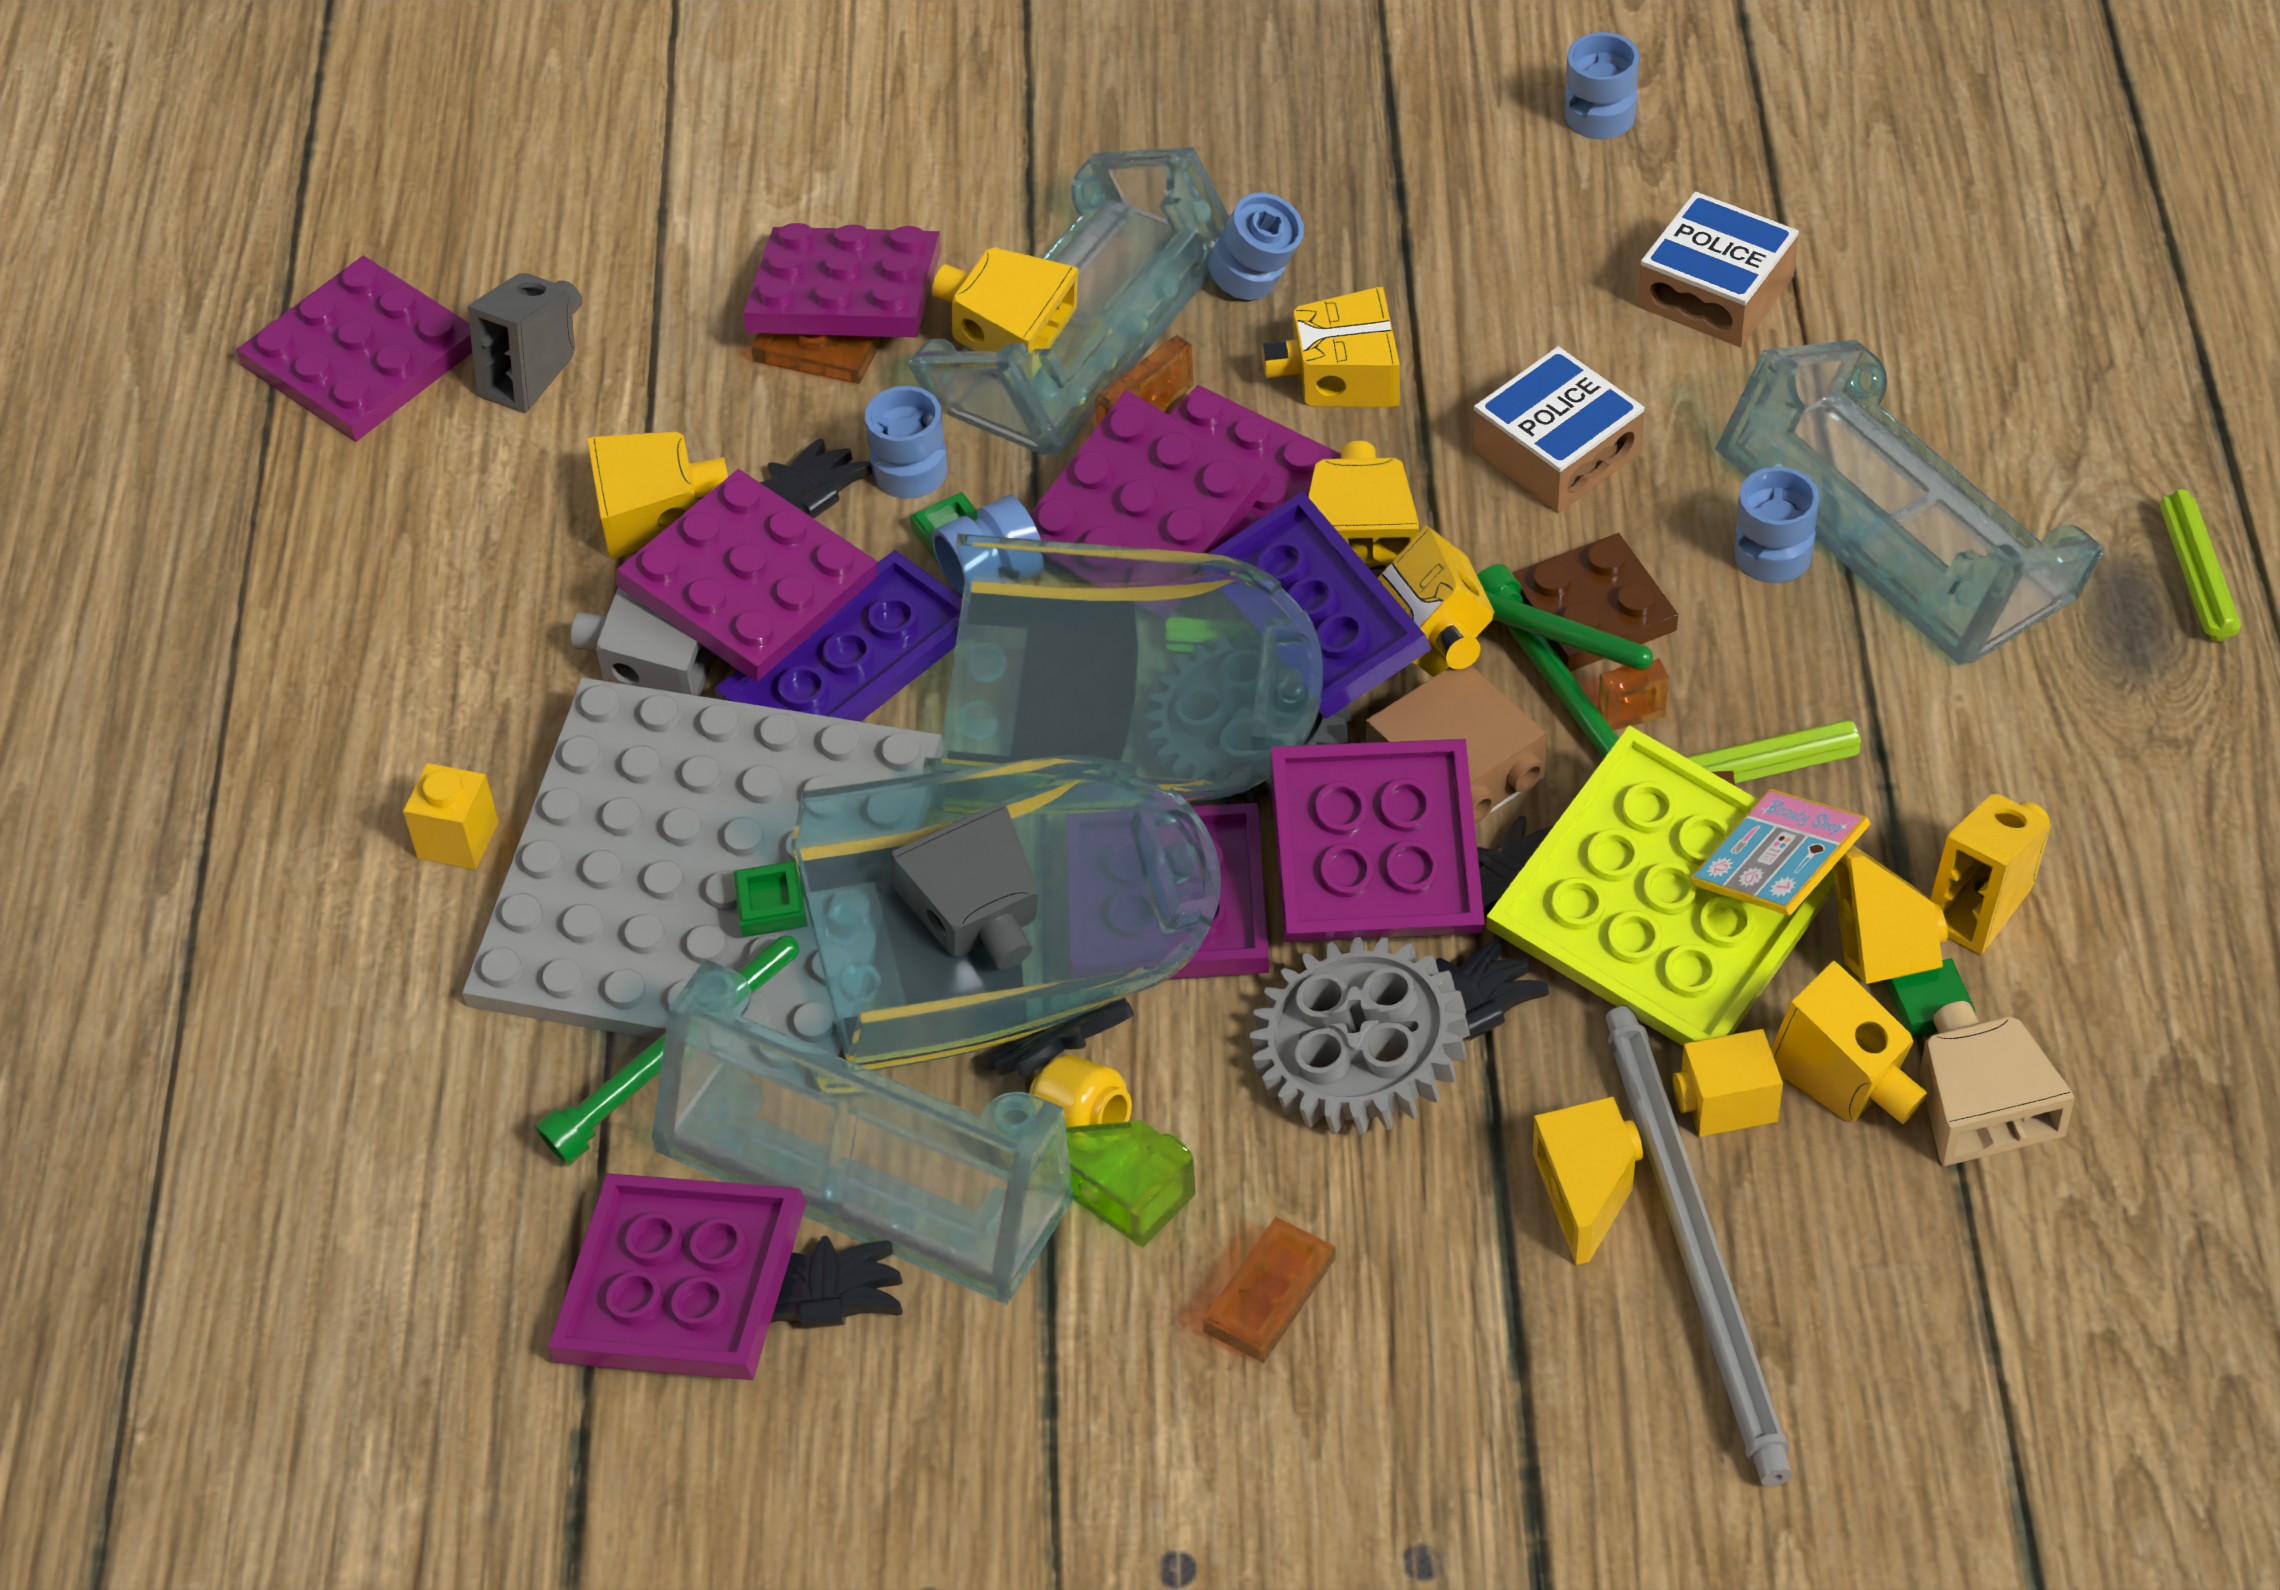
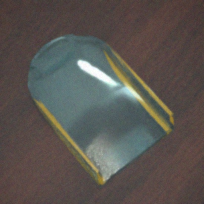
(1128, 659)
(1120, 903)

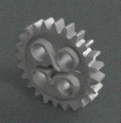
(1359, 1035)

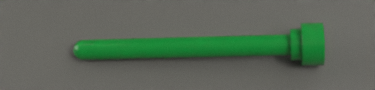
(1501, 581)
(1570, 632)
(570, 1129)

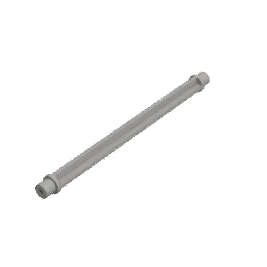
(1699, 1249)

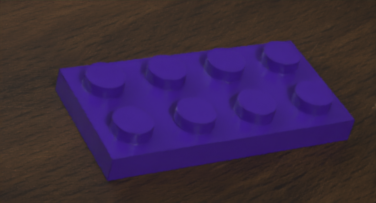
(1356, 619)
(863, 650)

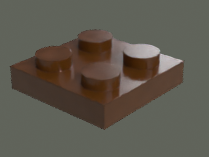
(1602, 589)

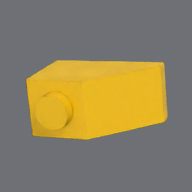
(1885, 921)
(1587, 1169)

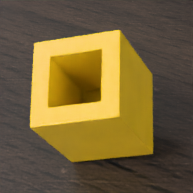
(451, 816)
(1729, 1083)

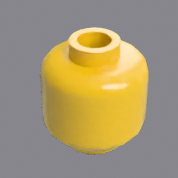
(1084, 1090)

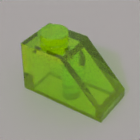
(1130, 1176)

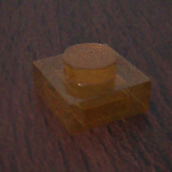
(1633, 695)

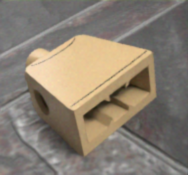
(1989, 1087)

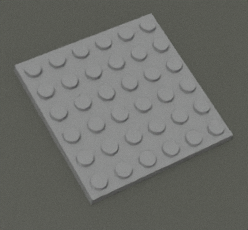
(637, 851)

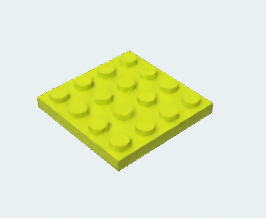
(1617, 902)

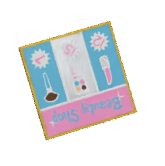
(1780, 851)

